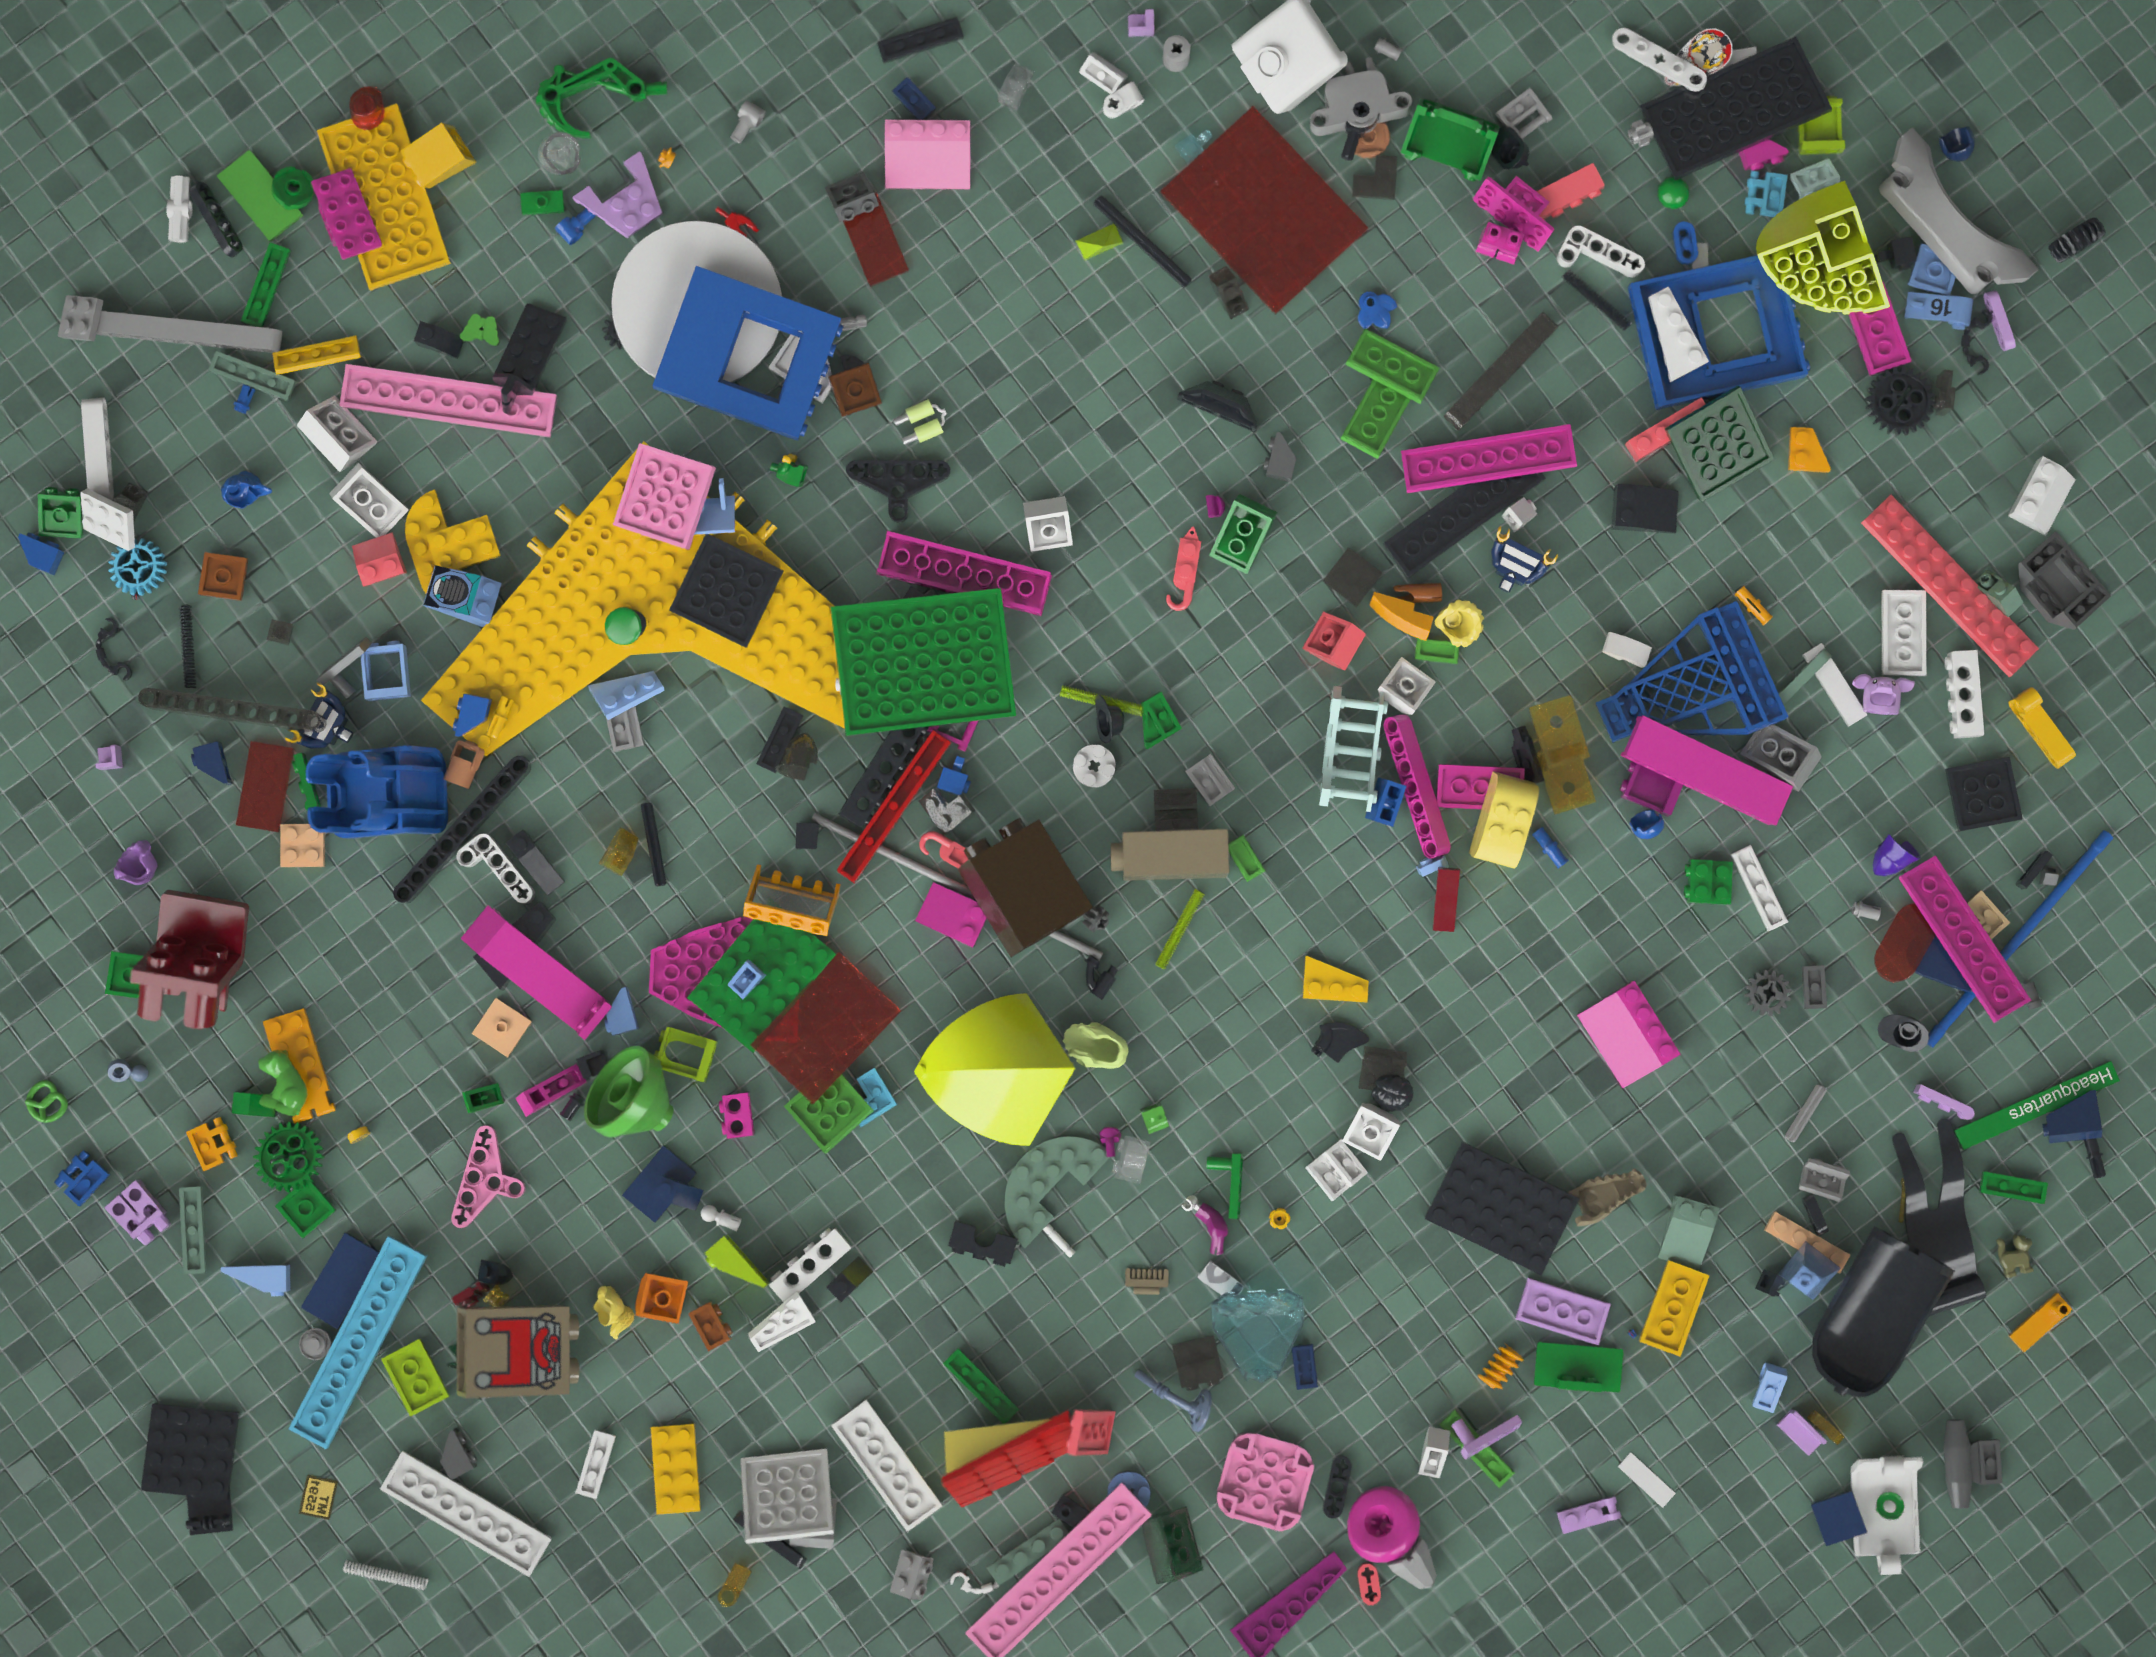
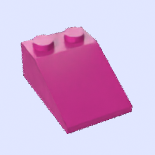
(952, 915)

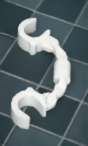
(967, 1587)

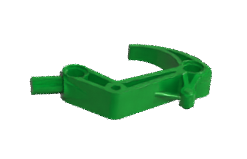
(606, 70)

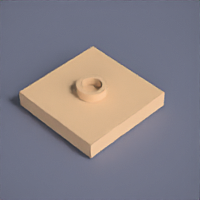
(502, 1027)

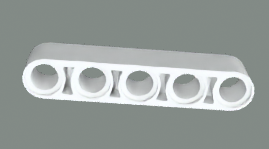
(97, 447)

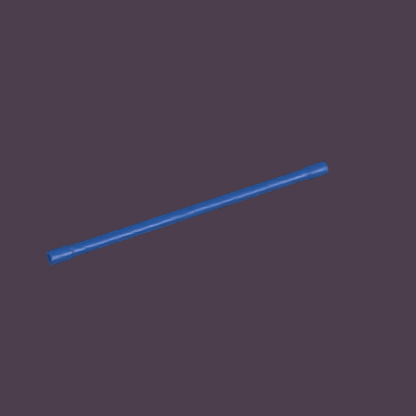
(2097, 847)

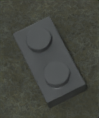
(1814, 987)

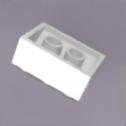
(336, 433)
(2042, 495)

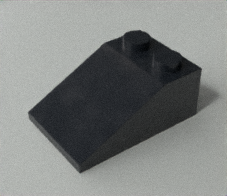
(1644, 509)

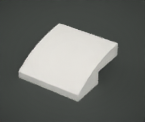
(1336, 1170)

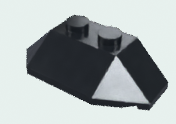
(1221, 403)

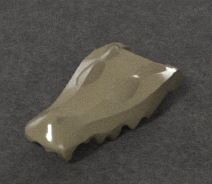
(1604, 1195)

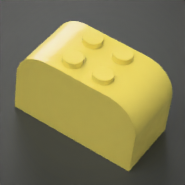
(1504, 820)

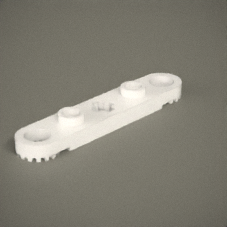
(1646, 51)

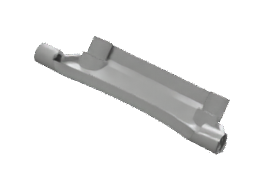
(1956, 241)

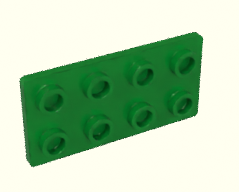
(1578, 1367)

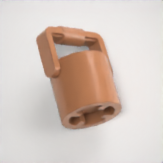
(462, 771)

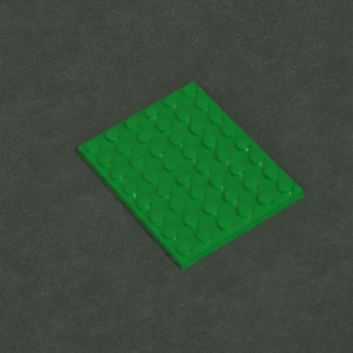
(923, 661)

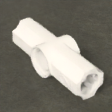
(179, 209)

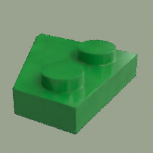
(1157, 720)

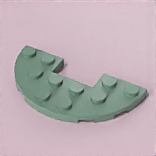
(1037, 1175)

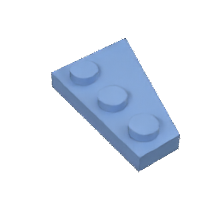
(626, 692)

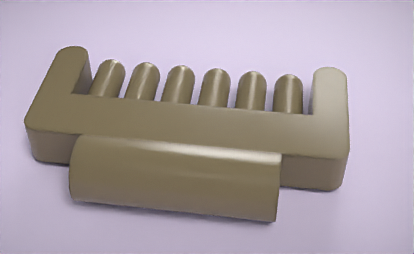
(1149, 1285)

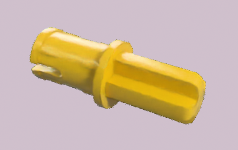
(499, 717)

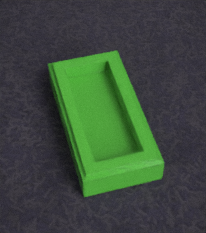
(1436, 651)
(1245, 858)

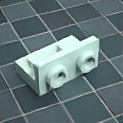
(1814, 178)

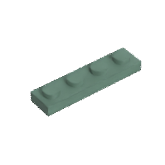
(252, 376)
(192, 1230)
(1027, 1552)

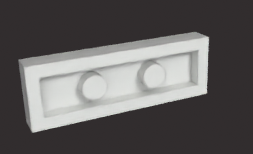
(595, 1464)

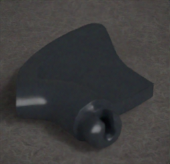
(1338, 1039)

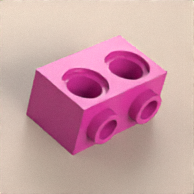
(744, 1115)

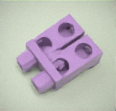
(137, 1211)

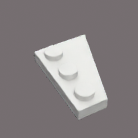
(784, 1321)

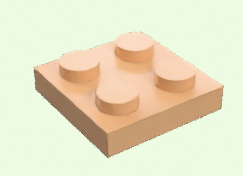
(301, 846)

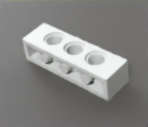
(1973, 704)
(830, 1237)

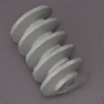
(1176, 53)

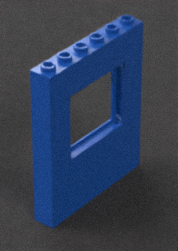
(1776, 318)
(706, 338)

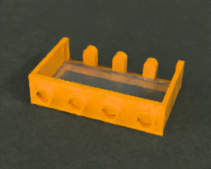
(790, 903)

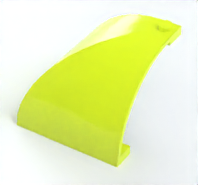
(997, 1069)

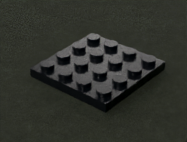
(726, 590)
(190, 1451)

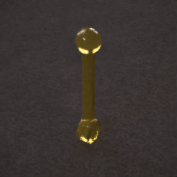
(1902, 1203)

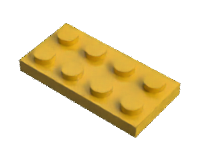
(1674, 1308)
(675, 1468)

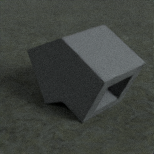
(2049, 876)

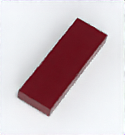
(1446, 899)

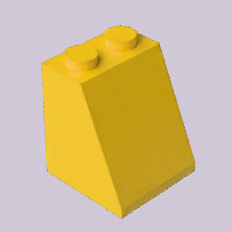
(437, 155)

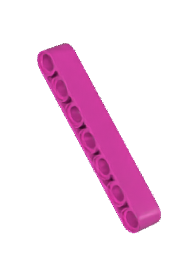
(1418, 789)

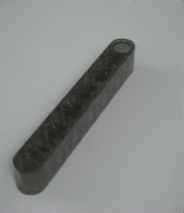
(1500, 371)

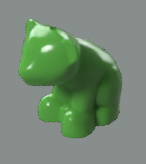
(290, 1089)

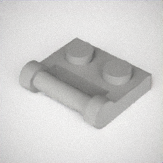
(1520, 109)

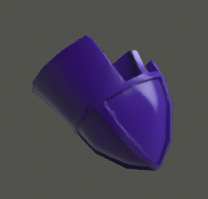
(1892, 857)

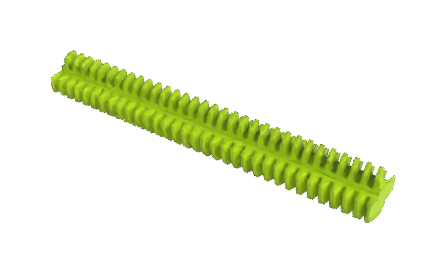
(1089, 697)
(1179, 929)

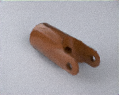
(1421, 592)

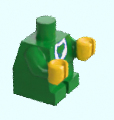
(789, 471)

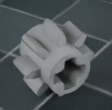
(1640, 133)

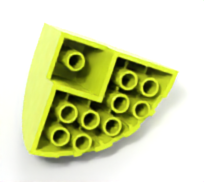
(1822, 254)

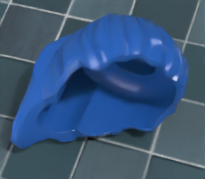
(243, 489)

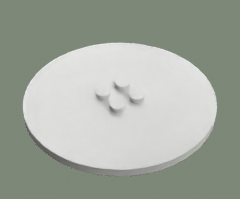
(656, 280)

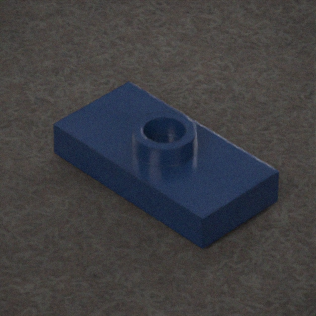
(1304, 1366)

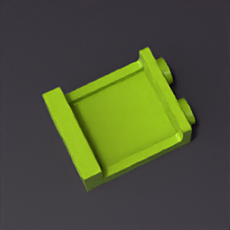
(1823, 133)

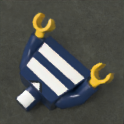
(1517, 562)
(334, 712)

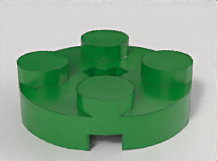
(290, 199)

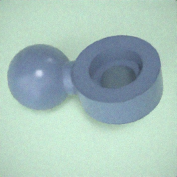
(138, 1073)

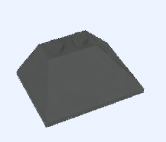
(2060, 584)

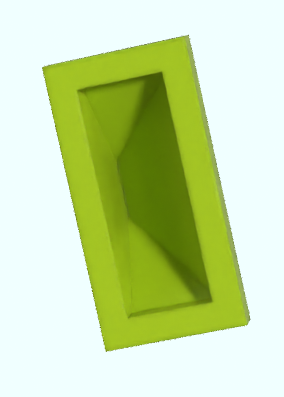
(1099, 241)

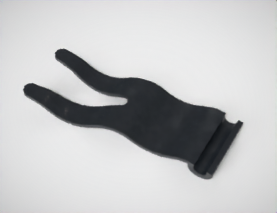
(1945, 1230)

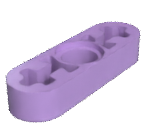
(1999, 320)

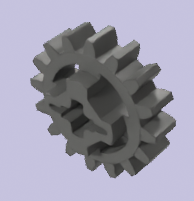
(1776, 995)

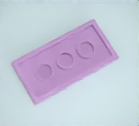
(1563, 1311)

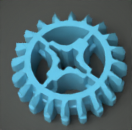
(139, 575)

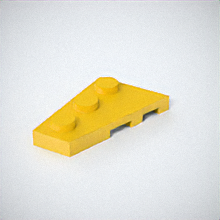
(1331, 983)

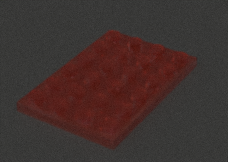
(825, 1028)

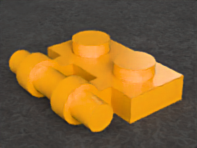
(206, 1147)

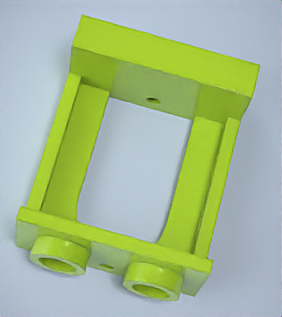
(673, 1034)

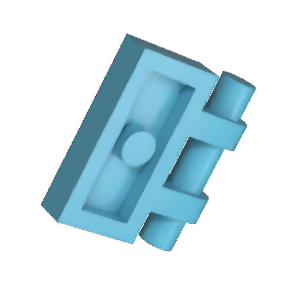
(1773, 193)

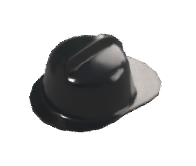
(1510, 149)
(1109, 719)
(1903, 1032)

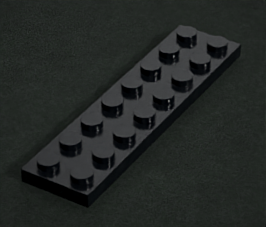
(1455, 519)

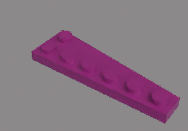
(1275, 1618)

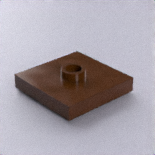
(854, 389)

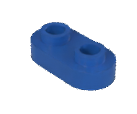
(1686, 243)

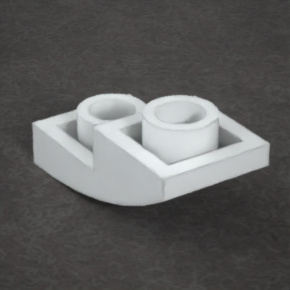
(1627, 649)

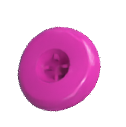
(1383, 1524)

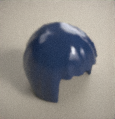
(1958, 144)

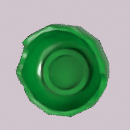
(1673, 193)

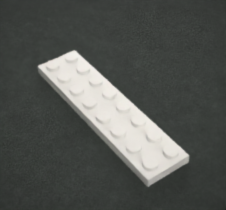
(466, 1513)

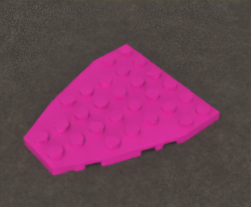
(685, 961)

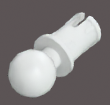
(709, 1214)

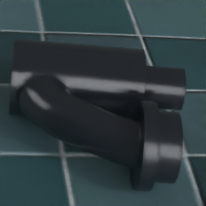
(1104, 982)

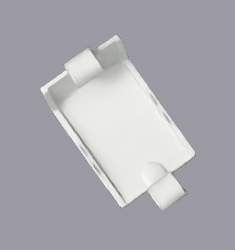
(1886, 1537)

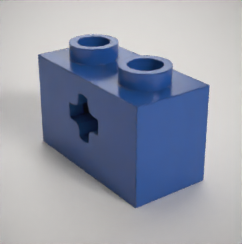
(1388, 802)

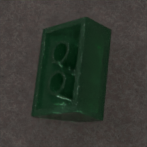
(1171, 1545)

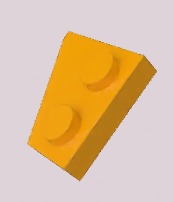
(1806, 451)

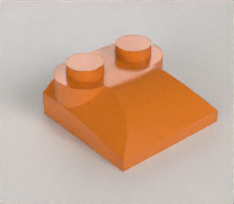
(660, 1298)

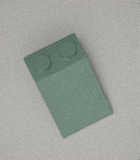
(1688, 1232)

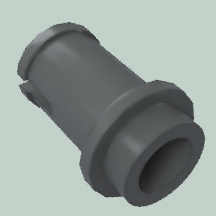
(2032, 993)

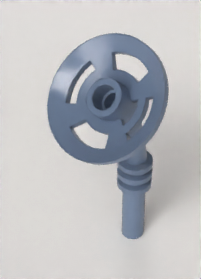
(1197, 1408)

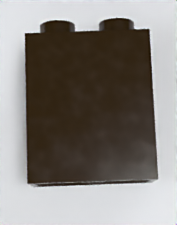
(1023, 885)

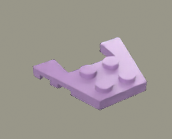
(631, 207)

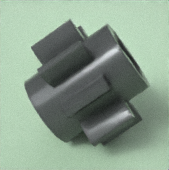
(1096, 918)

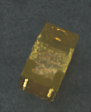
(619, 852)

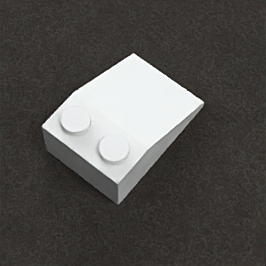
(368, 501)

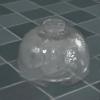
(559, 153)

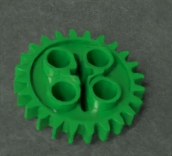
(285, 1138)

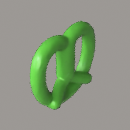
(53, 1095)

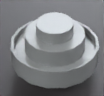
(315, 1343)

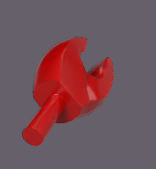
(735, 220)

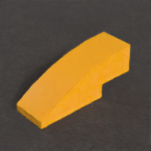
(1401, 615)

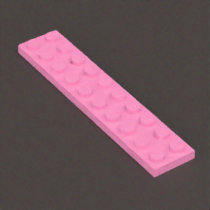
(445, 400)
(1058, 1572)

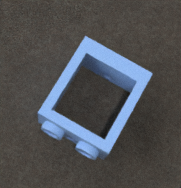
(386, 693)

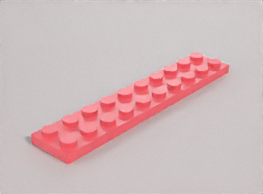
(1949, 585)

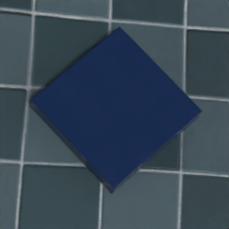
(1839, 1518)

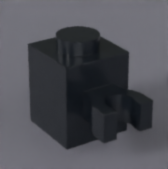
(1900, 253)

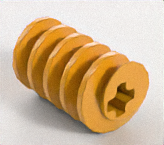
(1500, 1367)

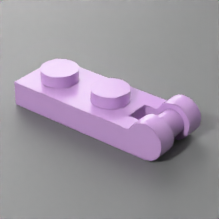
(1944, 1103)
(1588, 1514)

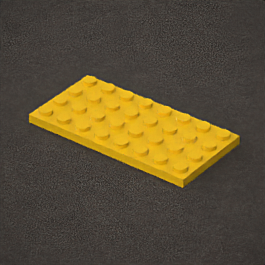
(393, 198)

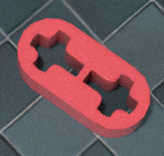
(1363, 1584)

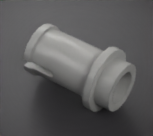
(1388, 49)
(1864, 910)

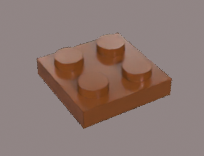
(223, 576)

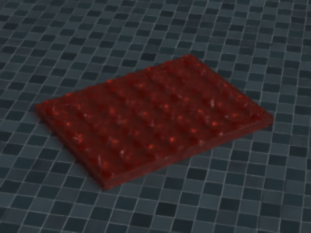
(1264, 210)

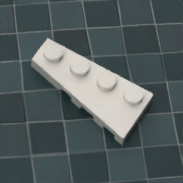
(1675, 335)

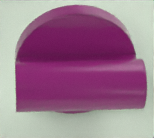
(1215, 506)

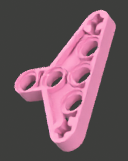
(481, 1190)

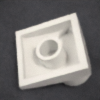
(1406, 687)
(1372, 1130)

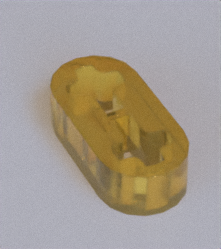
(1825, 1427)

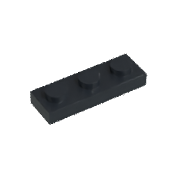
(779, 738)

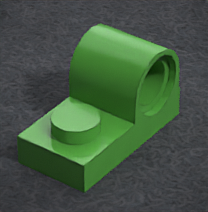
(1154, 1118)

